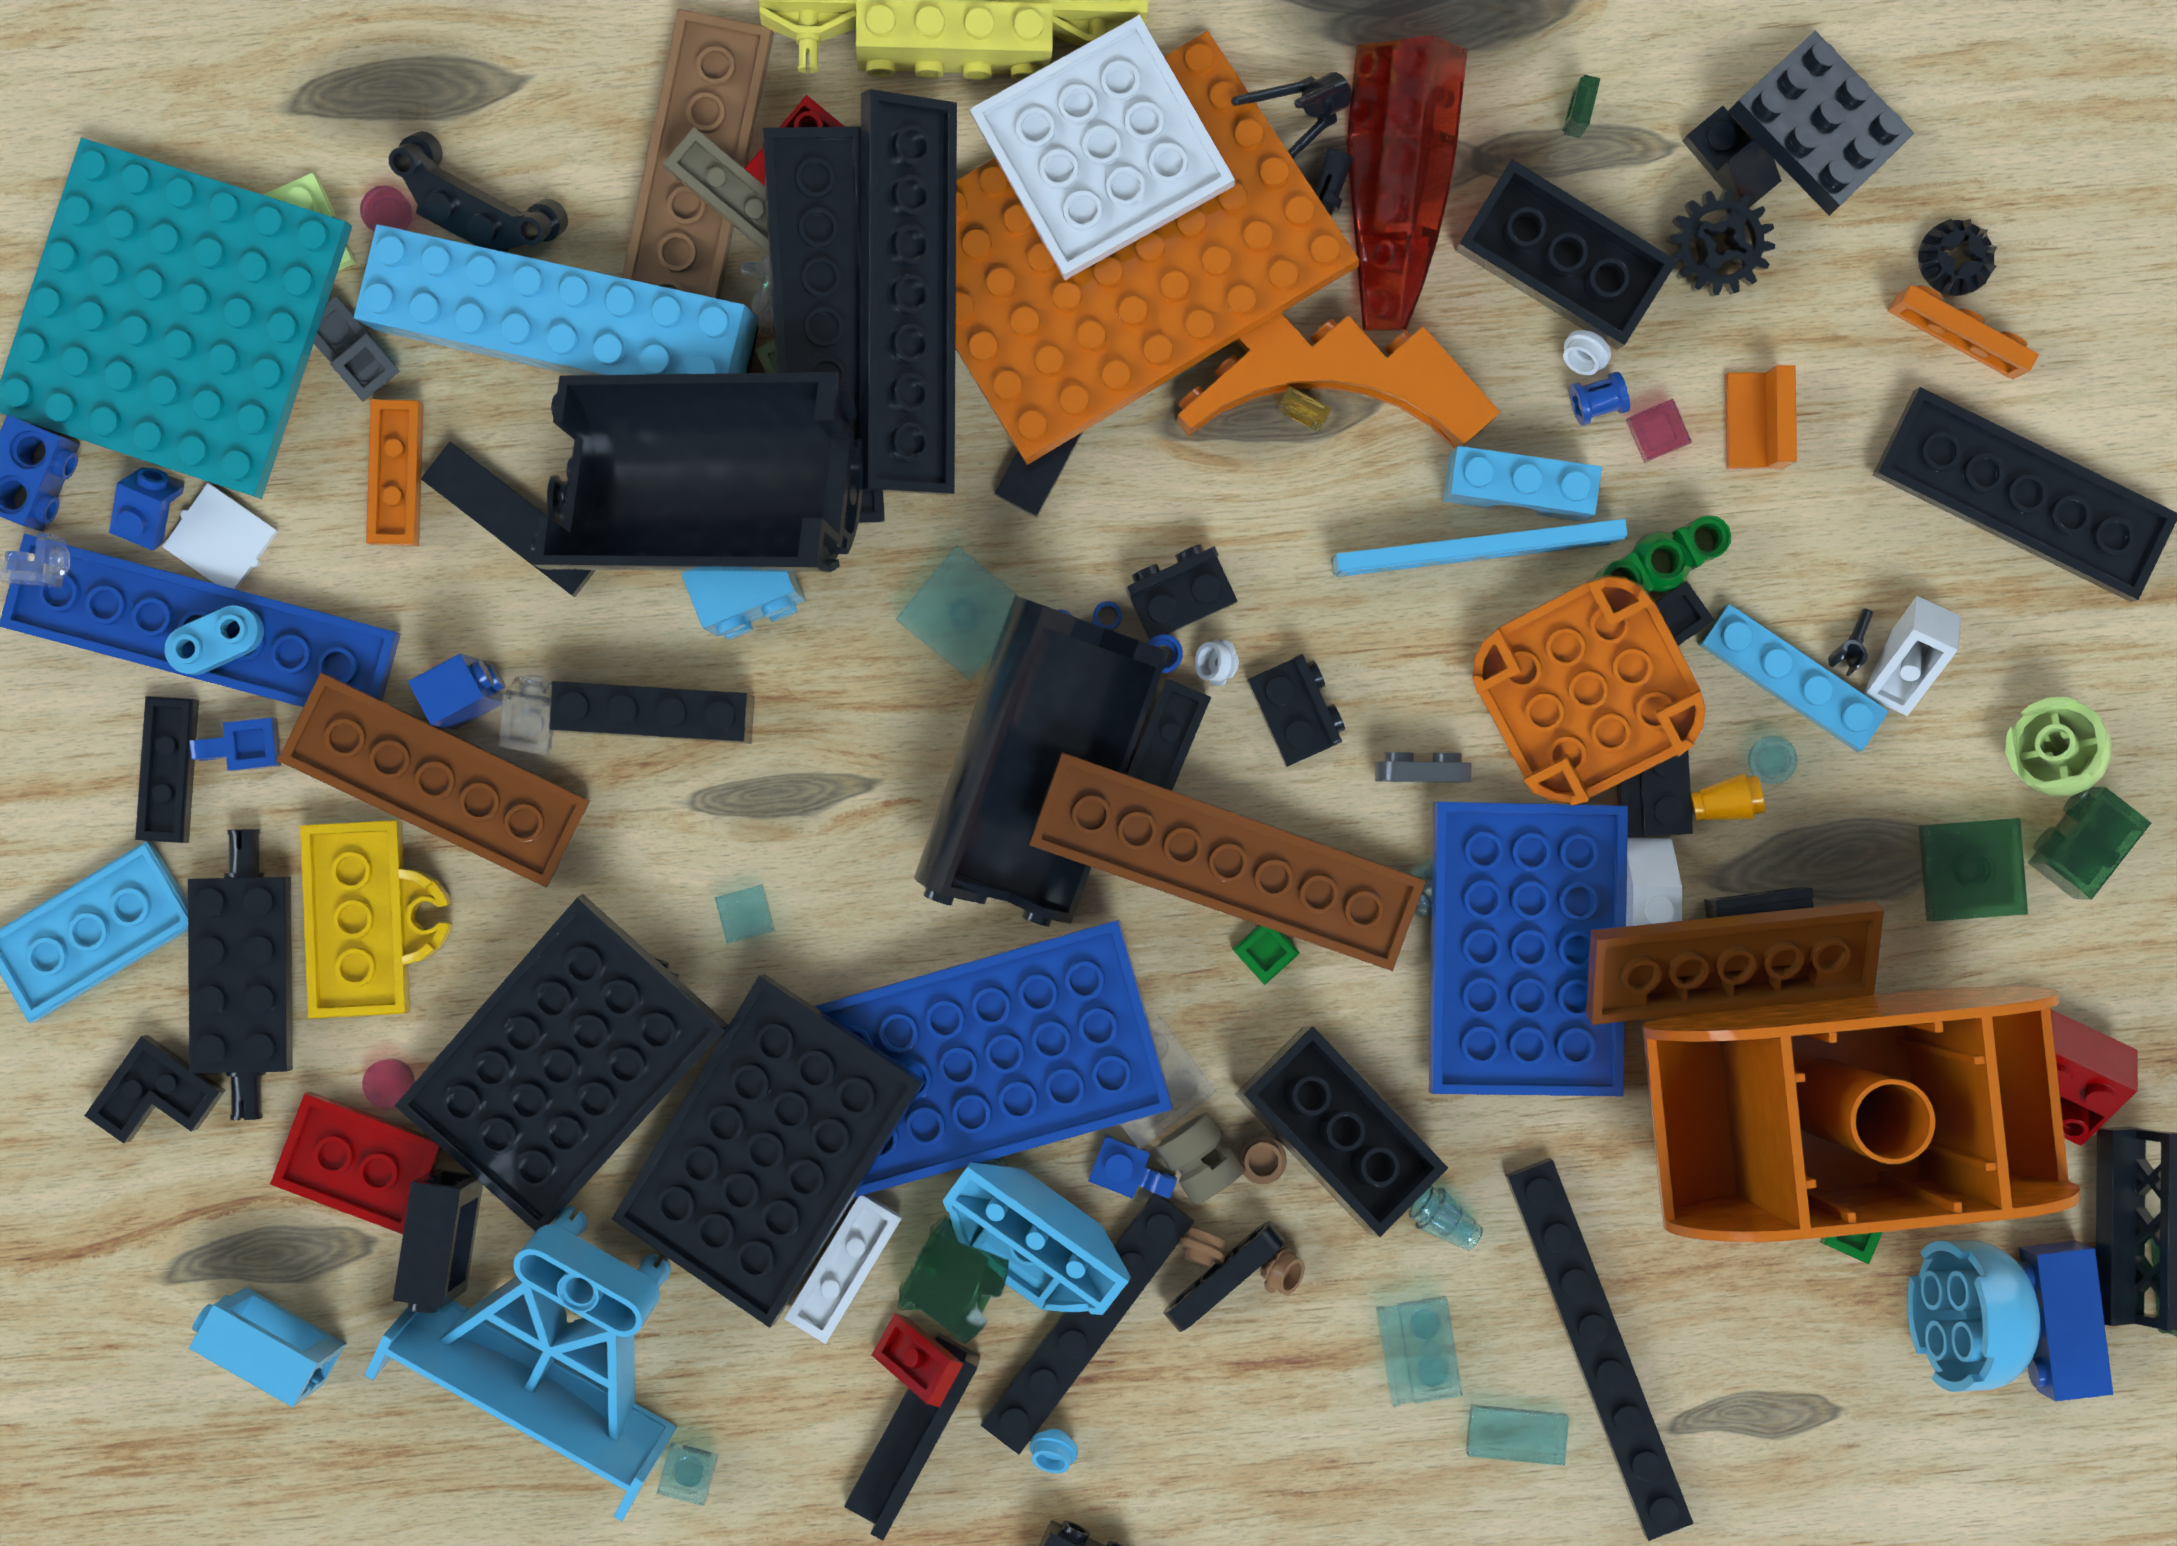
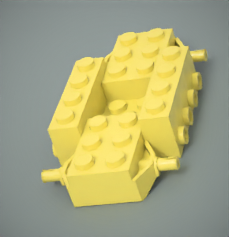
(947, 34)

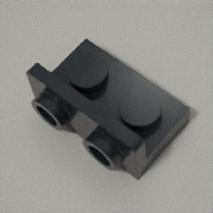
(1180, 593)
(1296, 709)

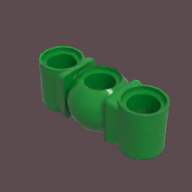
(1679, 547)

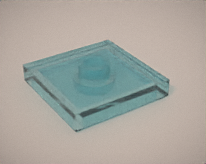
(959, 612)

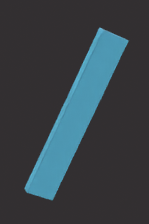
(1479, 548)

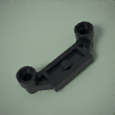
(467, 209)

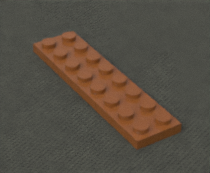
(1226, 861)

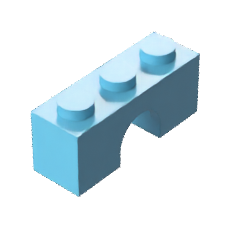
(1525, 481)

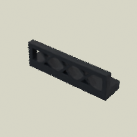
(2126, 1226)
(907, 1447)

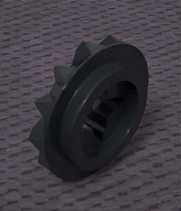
(1938, 266)

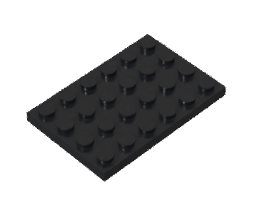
(561, 1064)
(767, 1150)

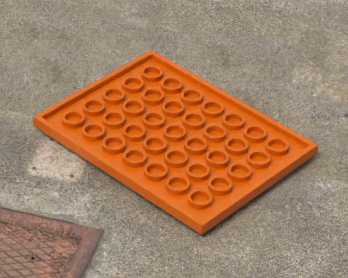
(1083, 347)

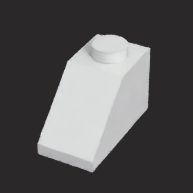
(1914, 655)
(1652, 882)

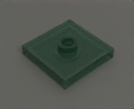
(1973, 869)

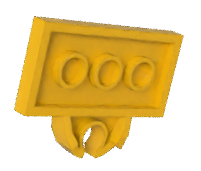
(363, 918)

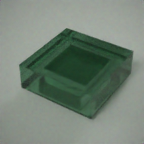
(1581, 106)

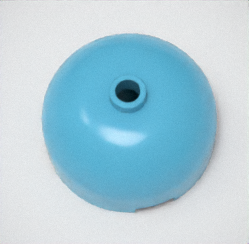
(1973, 1315)

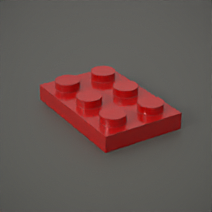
(353, 1161)

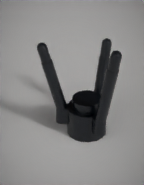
(1319, 99)

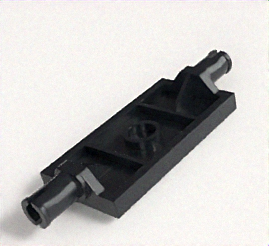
(240, 974)

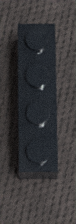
(651, 712)

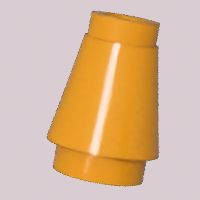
(1729, 800)

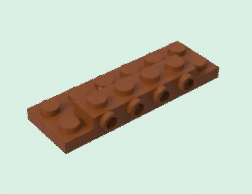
(1733, 962)

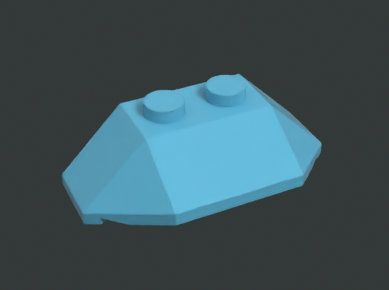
(1053, 1248)

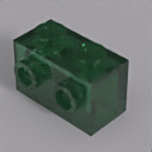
(2088, 842)

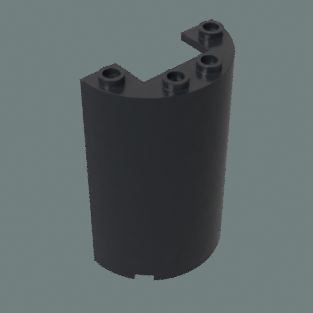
(705, 473)
(1045, 693)

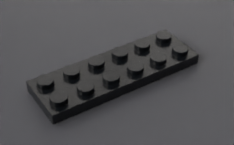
(2026, 494)

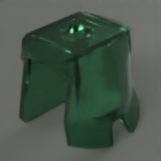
(953, 1281)

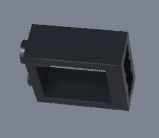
(437, 1240)

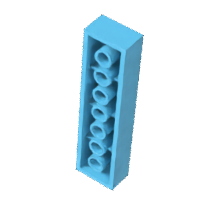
(546, 311)

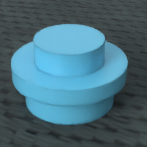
(1053, 1451)

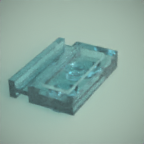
(1419, 1351)

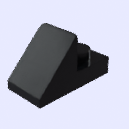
(1733, 157)

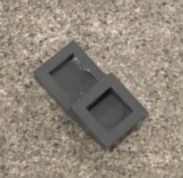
(353, 350)

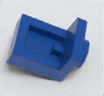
(143, 506)

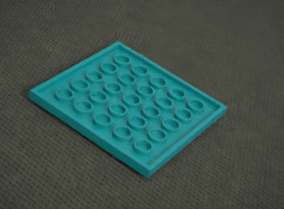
(172, 317)

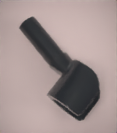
(1853, 648)

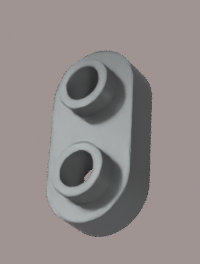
(1443, 769)

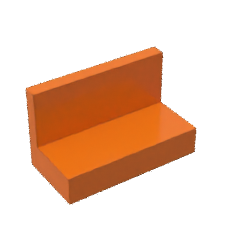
(1761, 419)

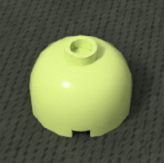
(2059, 747)

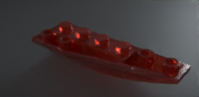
(1402, 167)

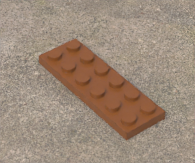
(433, 779)

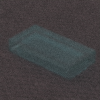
(1517, 1435)

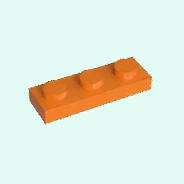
(1963, 331)
(394, 472)

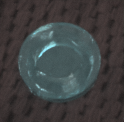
(1772, 759)

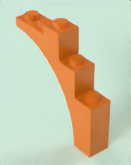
(1414, 377)

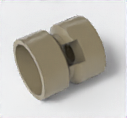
(1200, 1158)

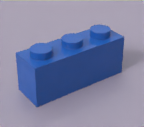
(2072, 1337)

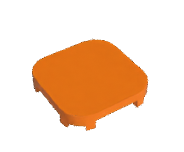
(1589, 689)

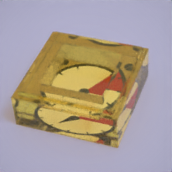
(1304, 409)

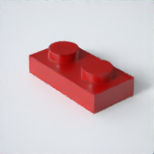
(917, 1360)

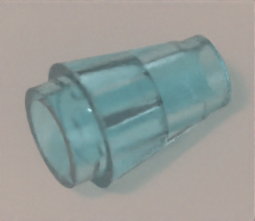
(1445, 1218)

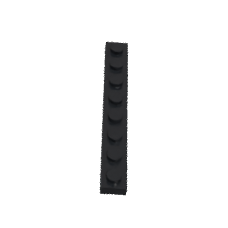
(1599, 1349)

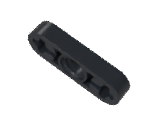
(1224, 1276)

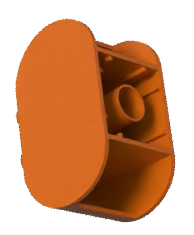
(1858, 1115)

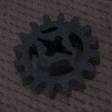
(1732, 225)

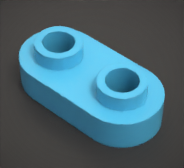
(212, 642)

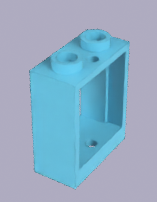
(266, 1345)

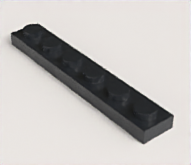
(1080, 1334)

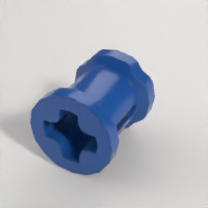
(1599, 398)

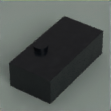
(1566, 255)
(1341, 1131)

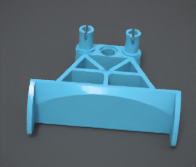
(540, 1371)

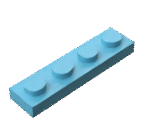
(1793, 678)

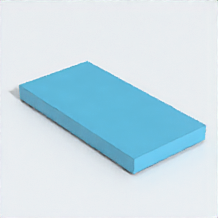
(91, 931)

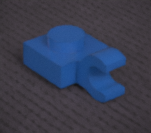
(244, 745)
(1124, 1167)

